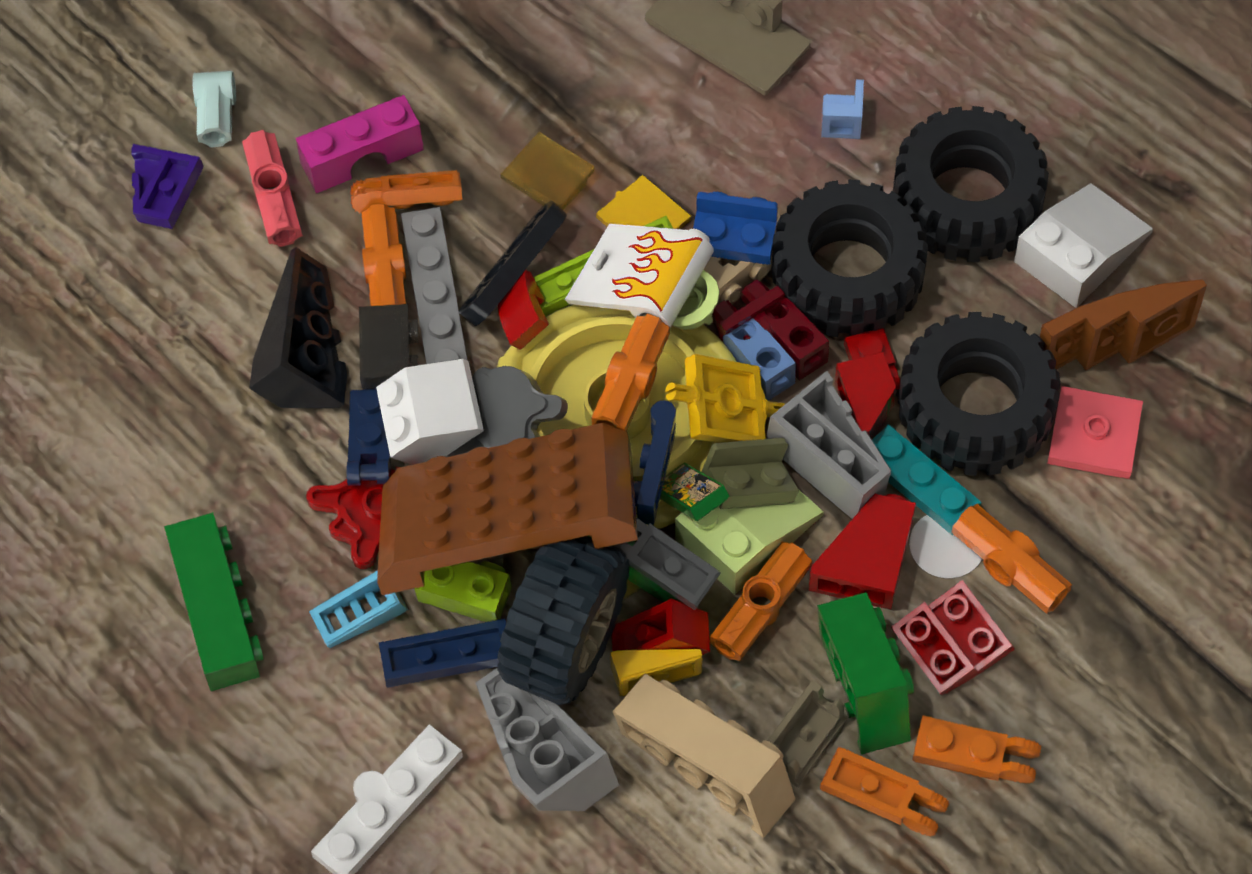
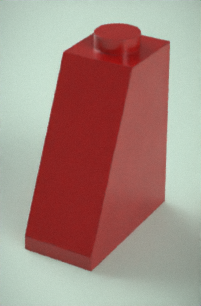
(867, 552)

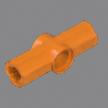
(383, 256)
(631, 372)
(1011, 558)
(748, 620)

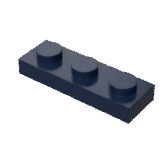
(441, 653)

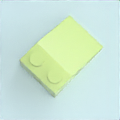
(745, 537)

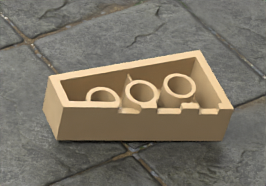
(707, 751)

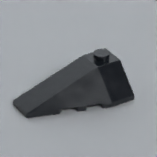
(297, 349)

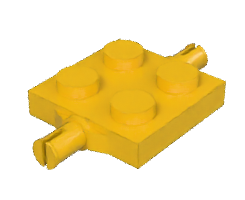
(723, 400)

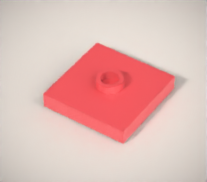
(1095, 432)

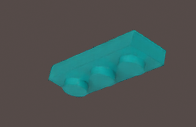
(923, 480)

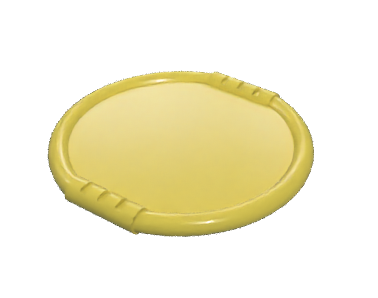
(573, 362)

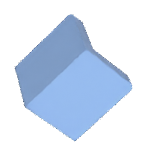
(843, 114)

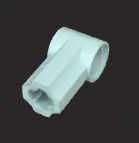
(214, 98)

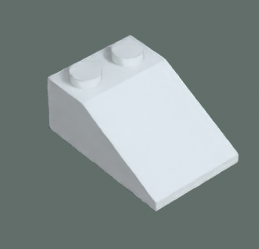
(1079, 243)

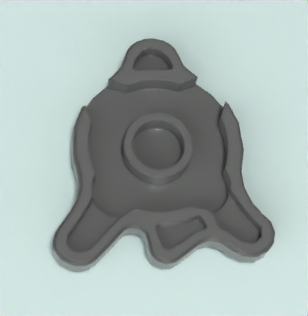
(512, 405)

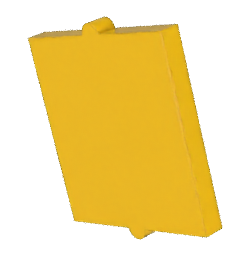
(641, 205)

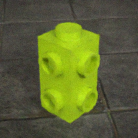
(467, 590)

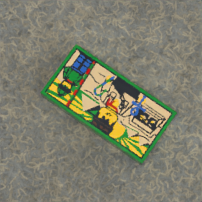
(693, 492)

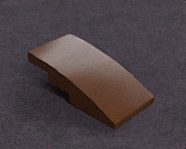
(1124, 323)

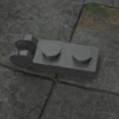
(670, 565)

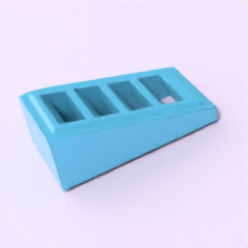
(378, 615)

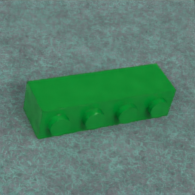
(212, 601)

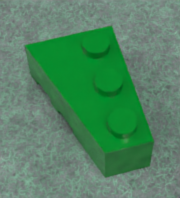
(867, 670)

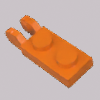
(407, 189)
(973, 750)
(881, 791)

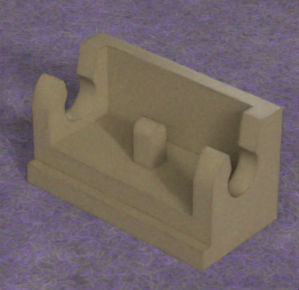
(807, 731)

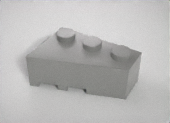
(830, 446)

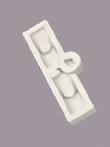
(386, 802)

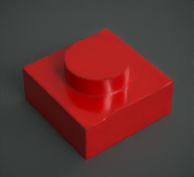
(868, 344)

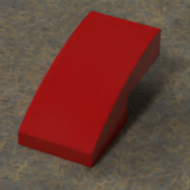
(521, 311)

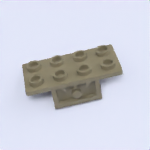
(735, 36)

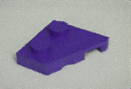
(162, 184)

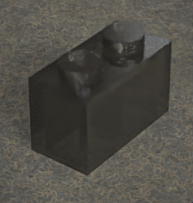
(385, 342)

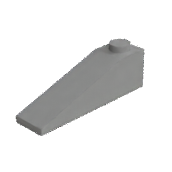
(545, 749)

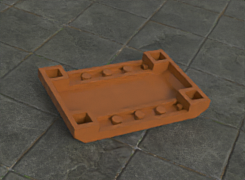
(506, 502)

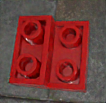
(952, 638)

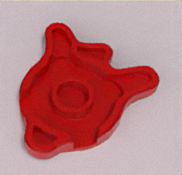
(357, 516)

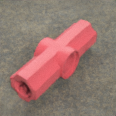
(274, 204)

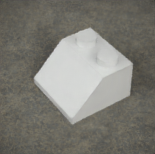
(429, 410)

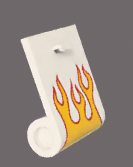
(642, 270)

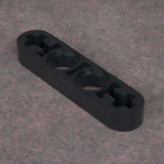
(512, 263)

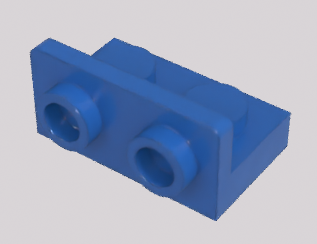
(737, 226)

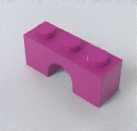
(333, 149)

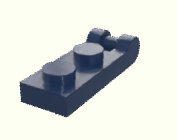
(367, 441)
(655, 461)

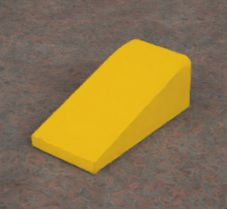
(668, 664)

